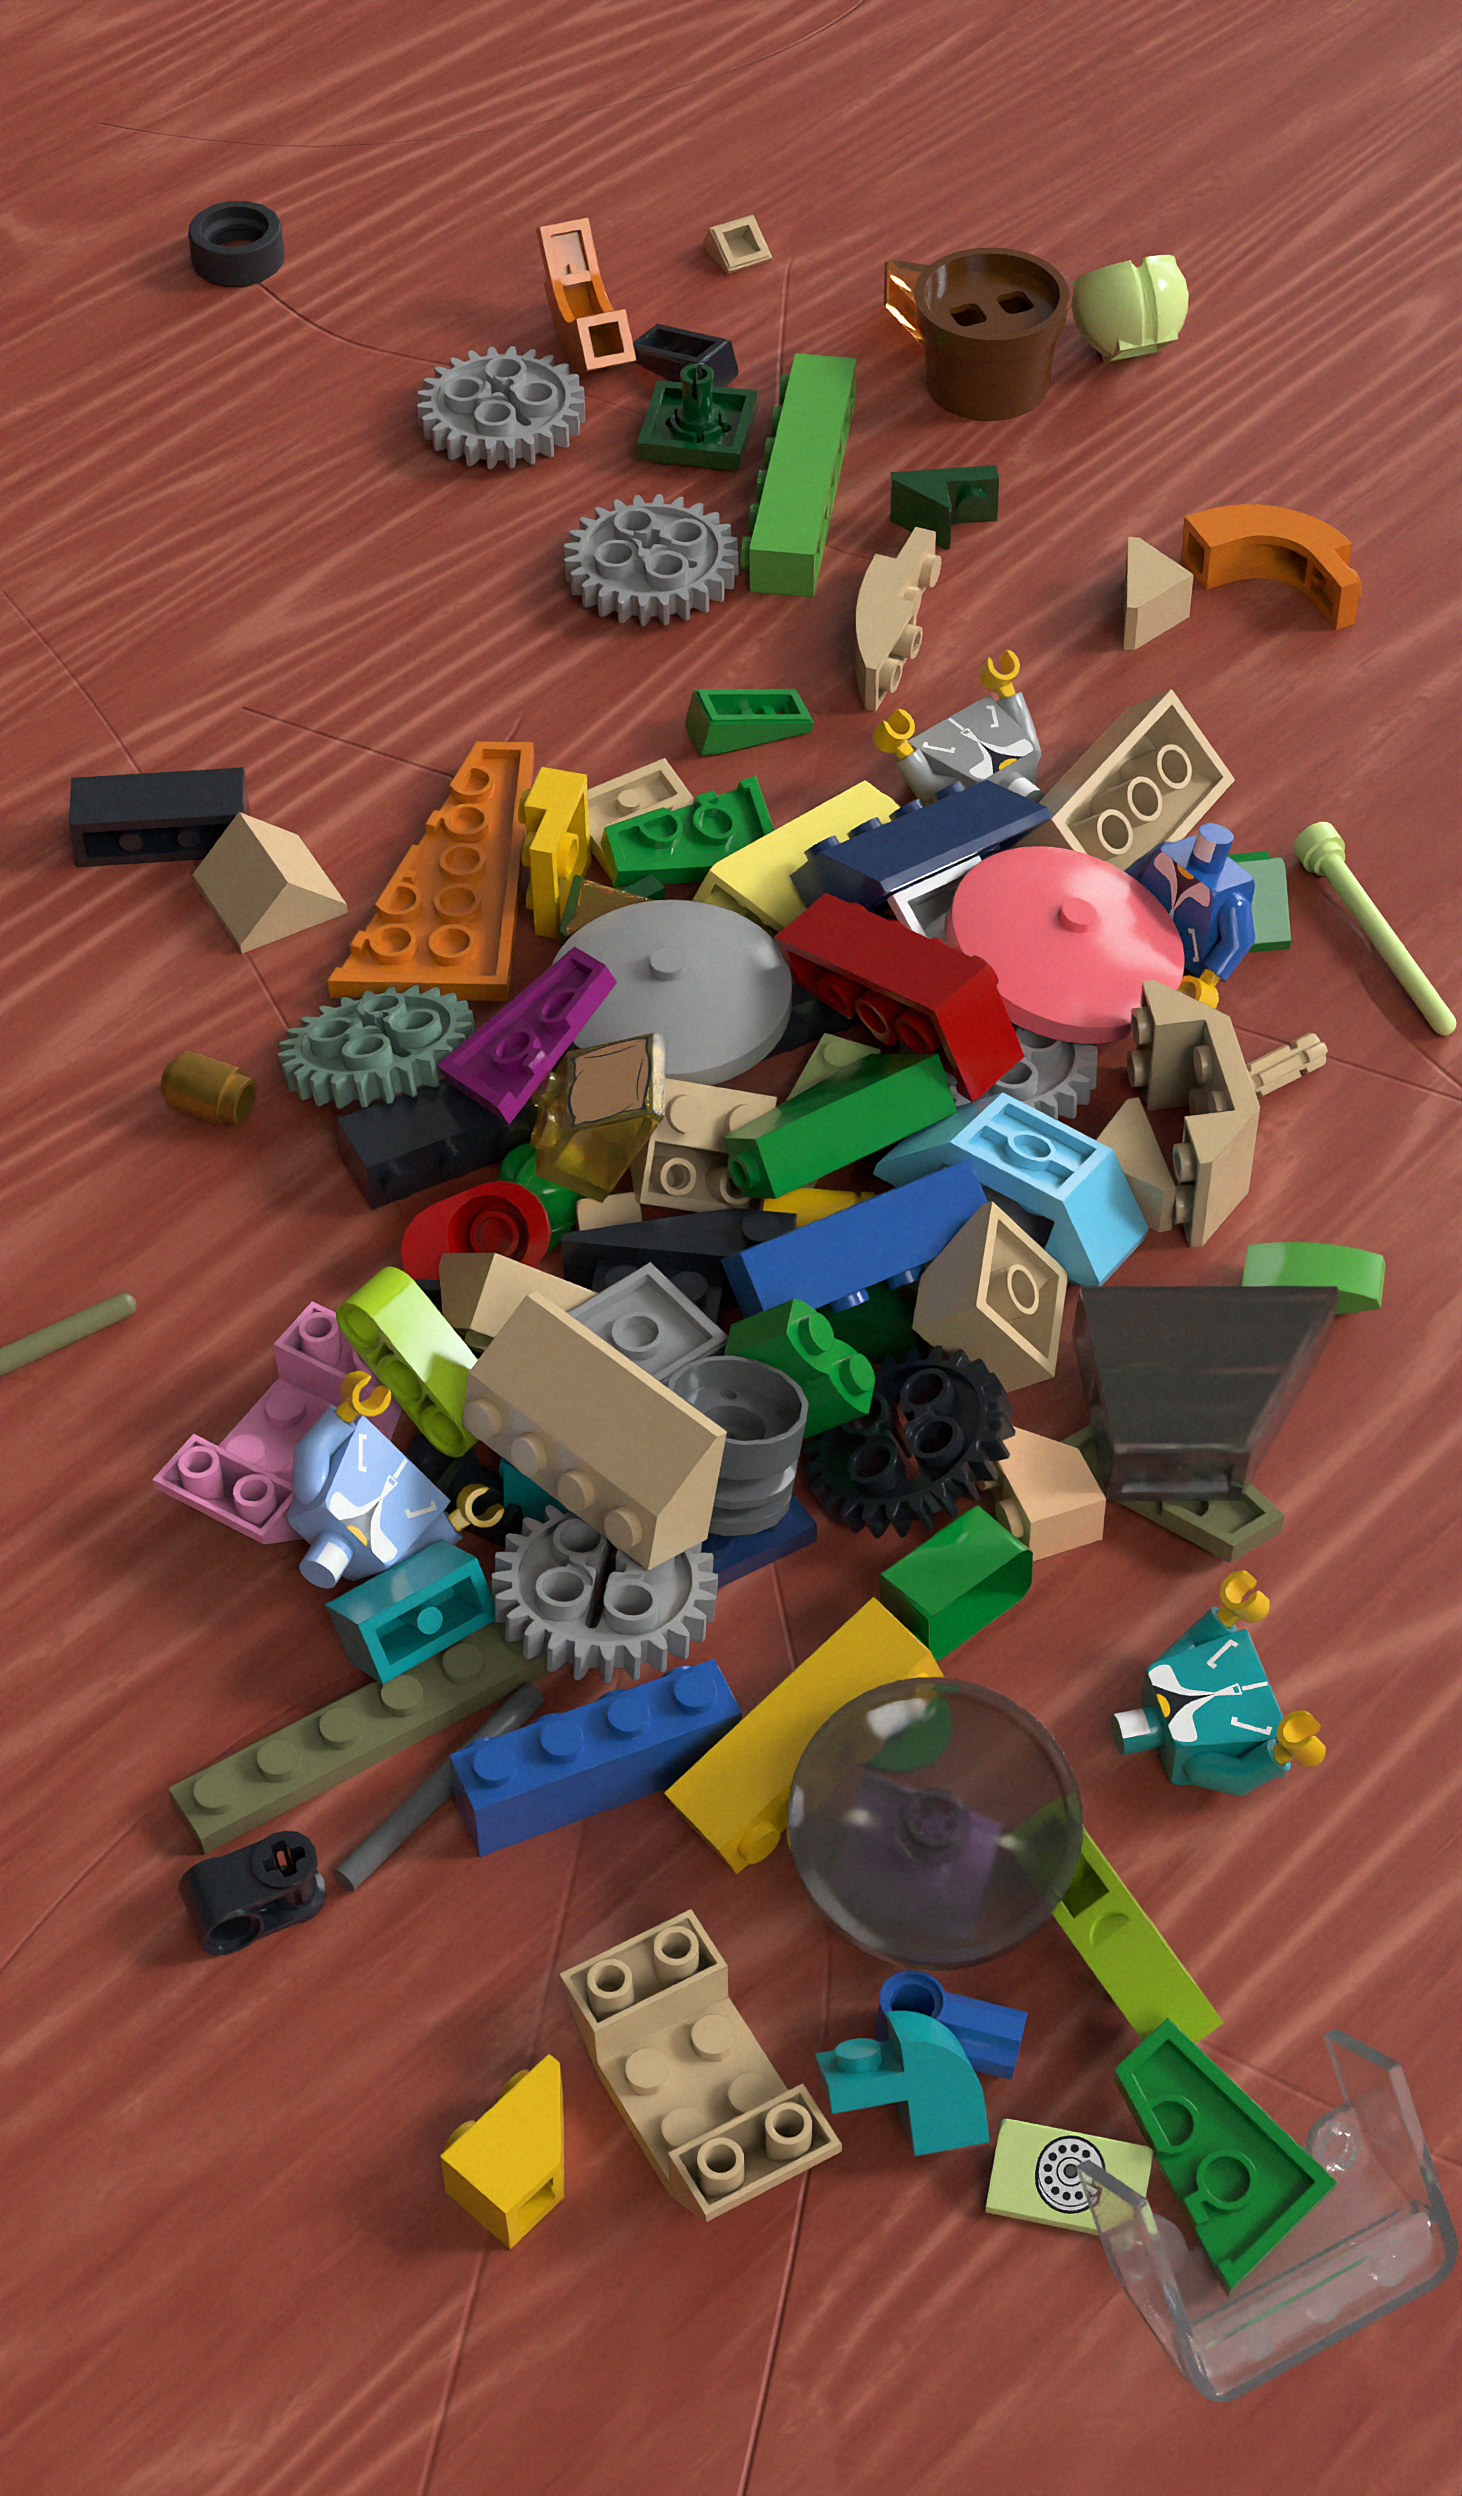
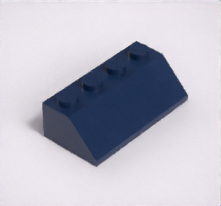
(917, 844)

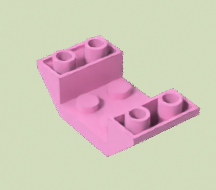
(250, 1472)

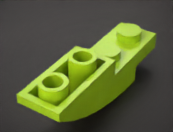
(1130, 1951)

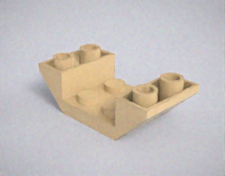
(1194, 1060)
(692, 2070)

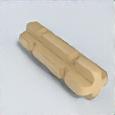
(1284, 1064)

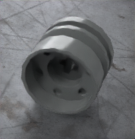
(764, 1437)

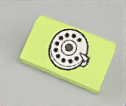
(1038, 2177)

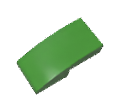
(1352, 1270)

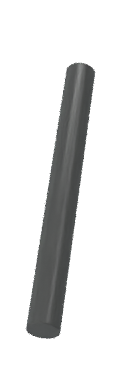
(430, 1794)

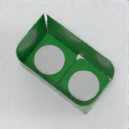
(958, 1581)

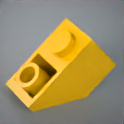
(511, 2159)

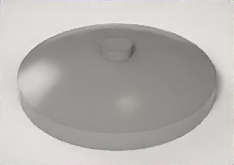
(692, 977)

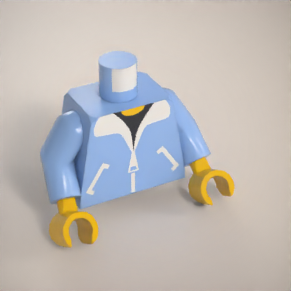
(363, 1498)

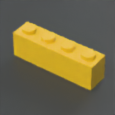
(743, 1783)

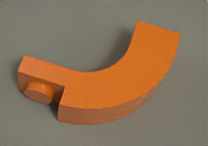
(580, 309)
(1275, 545)

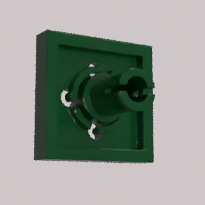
(697, 422)

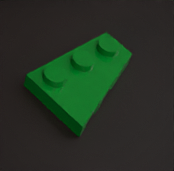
(1220, 2152)

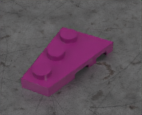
(528, 1036)

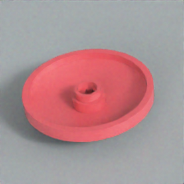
(1065, 940)

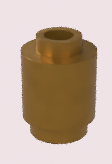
(208, 1089)

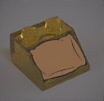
(598, 1113)

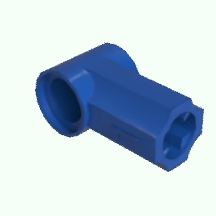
(985, 2030)

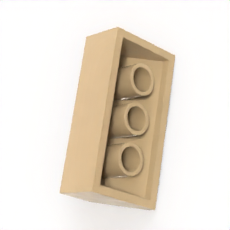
(1135, 786)
(596, 1432)

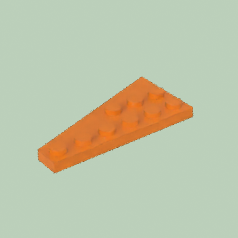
(455, 895)

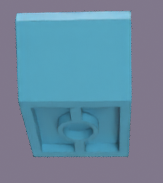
(1042, 1168)

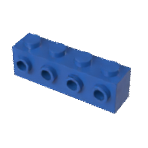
(858, 1245)
(590, 1756)

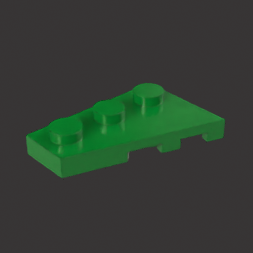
(686, 841)

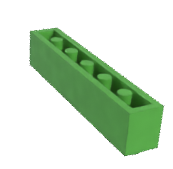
(801, 475)

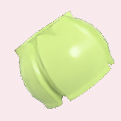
(1131, 308)

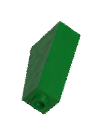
(838, 1122)

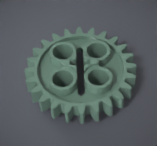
(374, 1046)

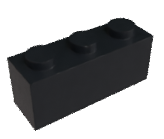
(153, 815)

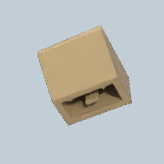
(686, 1155)

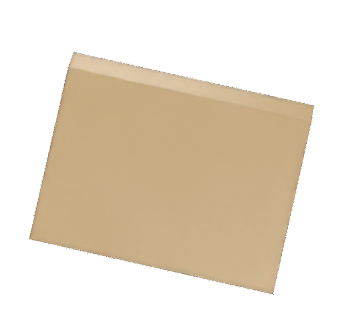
(265, 884)

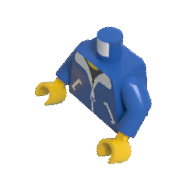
(1207, 902)

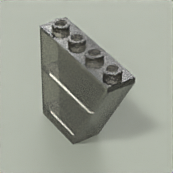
(1193, 1381)

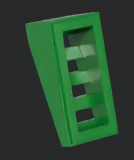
(744, 718)

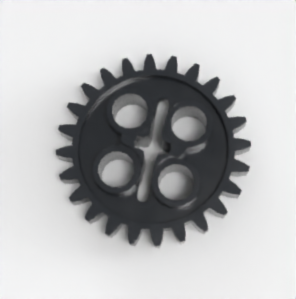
(953, 1429)

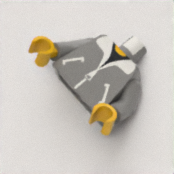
(972, 746)

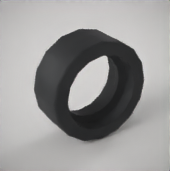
(236, 264)

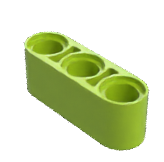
(412, 1355)

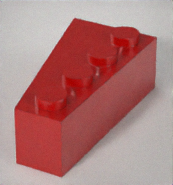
(904, 989)

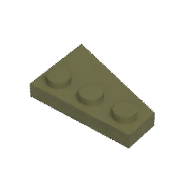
(1219, 1527)

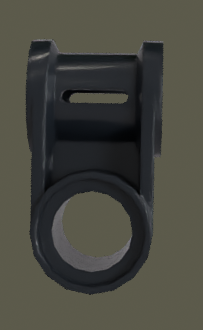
(250, 1894)

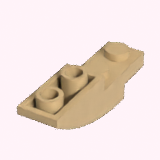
(888, 615)

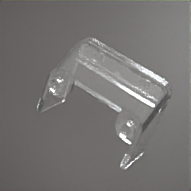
(1346, 2265)

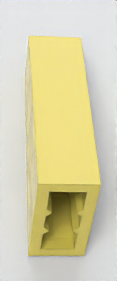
(757, 876)

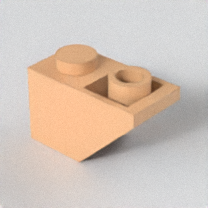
(1046, 1495)

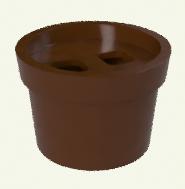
(990, 330)

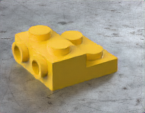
(554, 843)

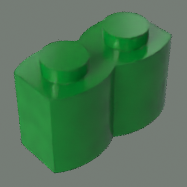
(803, 1346)

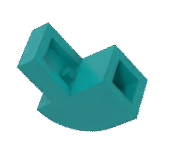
(918, 2069)

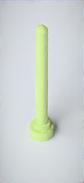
(1323, 852)

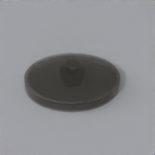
(934, 1823)

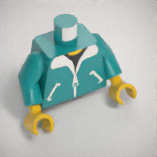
(1214, 1706)

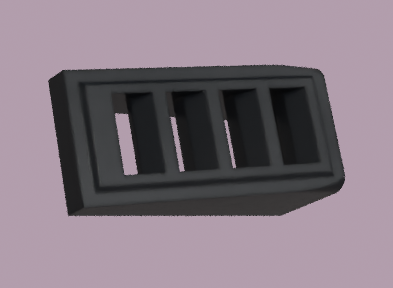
(684, 349)

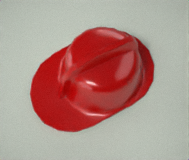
(484, 1219)

